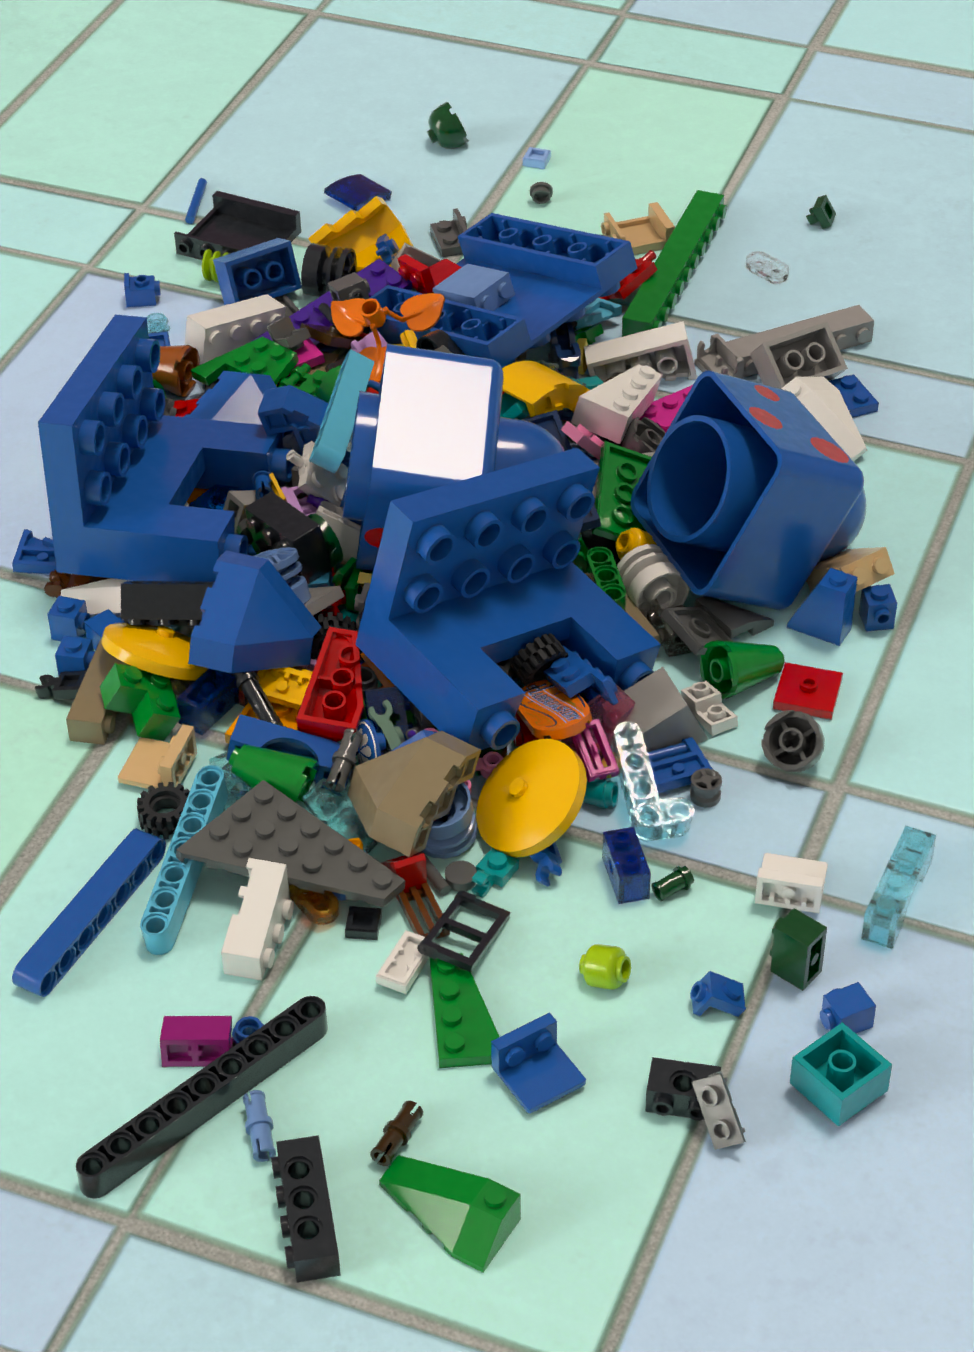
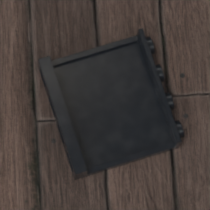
(237, 225)

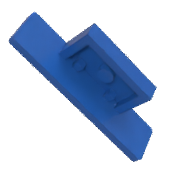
(574, 675)

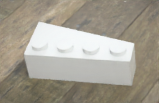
(614, 404)

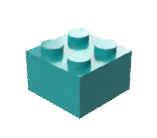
(840, 1074)

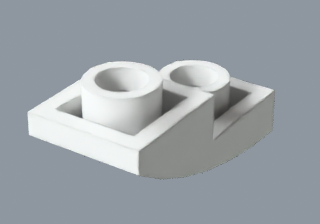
(708, 708)

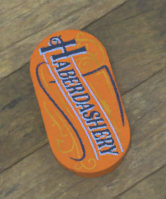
(551, 712)

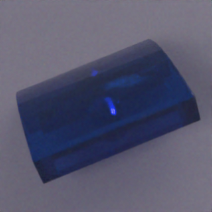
(356, 191)

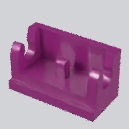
(194, 1040)

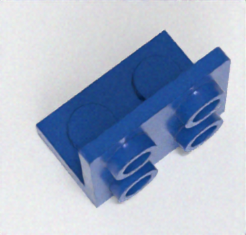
(535, 1064)

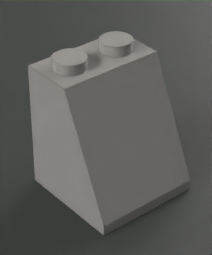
(662, 712)

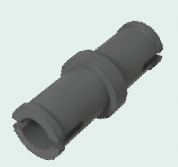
(344, 760)

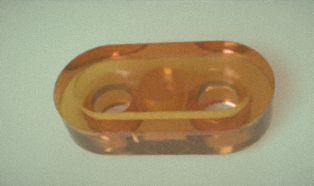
(317, 907)

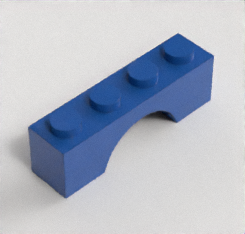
(283, 739)

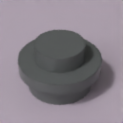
(541, 192)

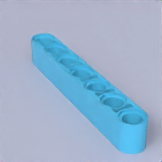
(341, 412)
(177, 878)

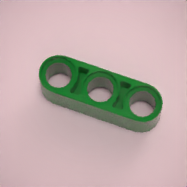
(604, 573)

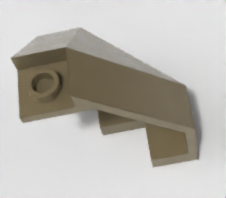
(411, 788)

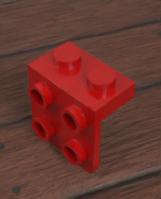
(425, 277)

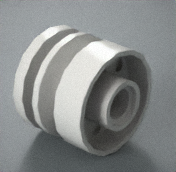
(650, 576)

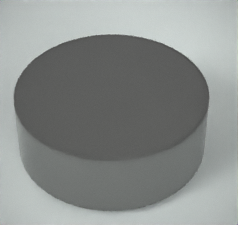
(459, 875)

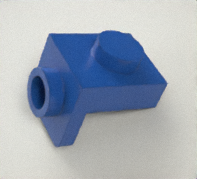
(718, 993)

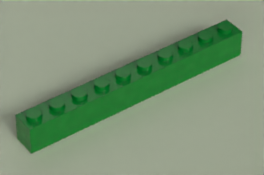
(675, 263)

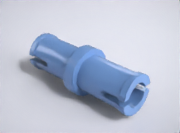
(259, 1126)

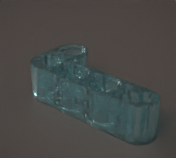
(643, 781)

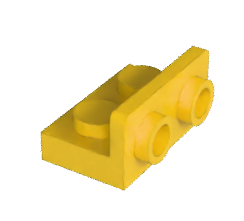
(285, 685)

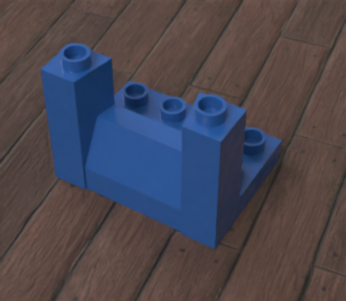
(126, 470)
(477, 577)

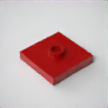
(808, 690)

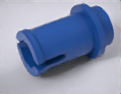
(261, 483)

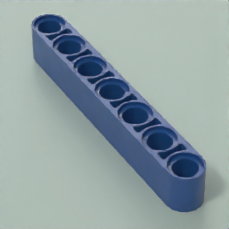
(88, 913)

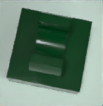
(822, 212)

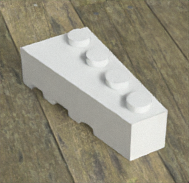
(231, 325)
(661, 348)

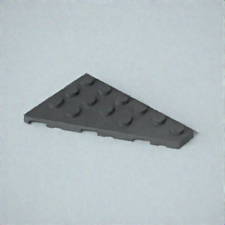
(278, 830)

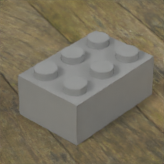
(799, 354)

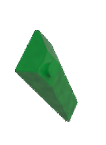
(457, 1207)

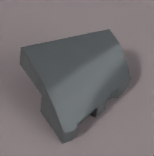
(733, 618)

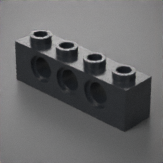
(316, 1256)

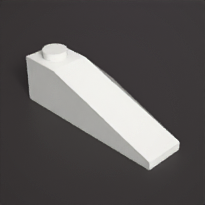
(830, 410)

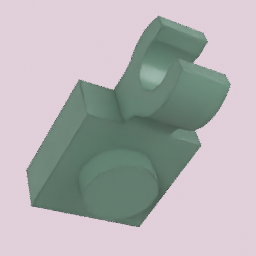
(392, 734)

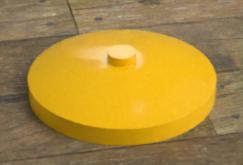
(152, 649)
(531, 797)

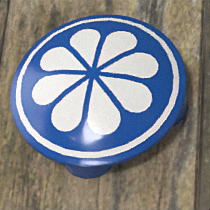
(372, 741)

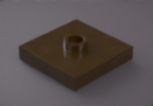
(329, 336)

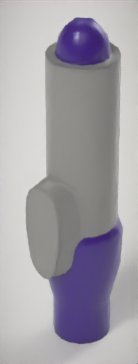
(317, 501)

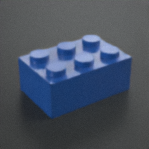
(258, 271)

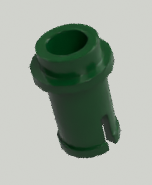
(679, 879)

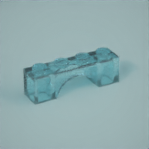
(894, 891)

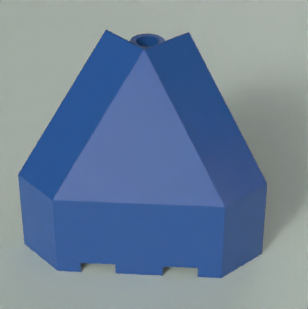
(234, 398)
(295, 410)
(251, 619)

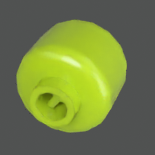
(605, 966)

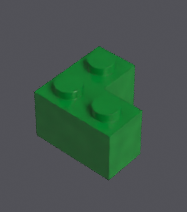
(145, 697)

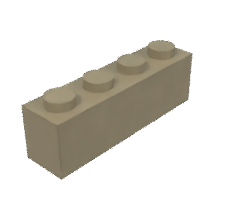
(88, 718)

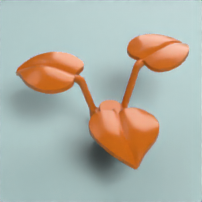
(353, 314)

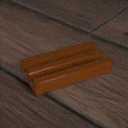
(416, 895)

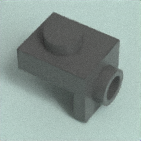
(286, 335)

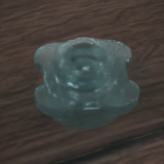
(157, 323)

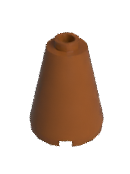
(175, 369)

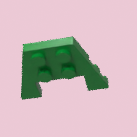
(257, 357)

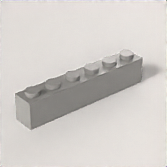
(849, 327)

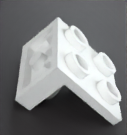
(791, 882)

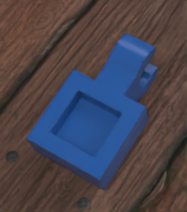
(548, 862)

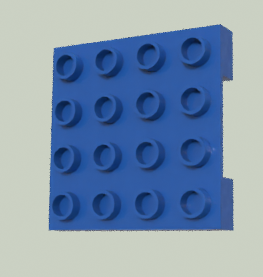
(553, 281)

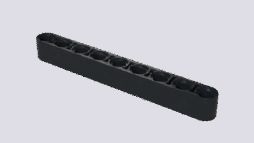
(201, 1097)

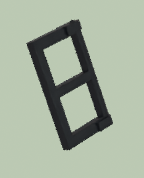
(433, 950)

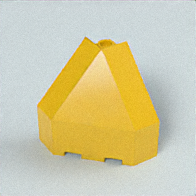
(361, 230)

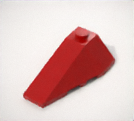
(335, 688)

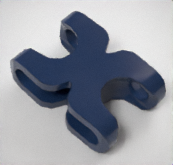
(565, 351)

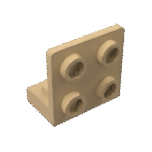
(160, 761)

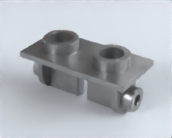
(719, 1111)

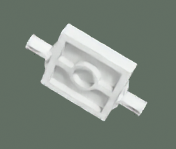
(316, 479)

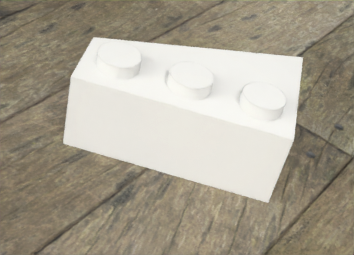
(260, 921)

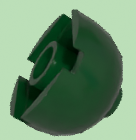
(446, 128)

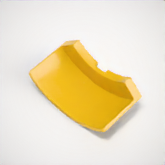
(541, 387)

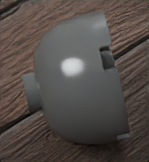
(643, 436)
(793, 741)

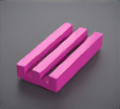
(600, 771)

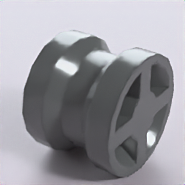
(705, 787)

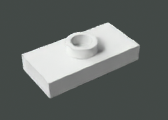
(402, 964)

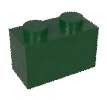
(797, 948)

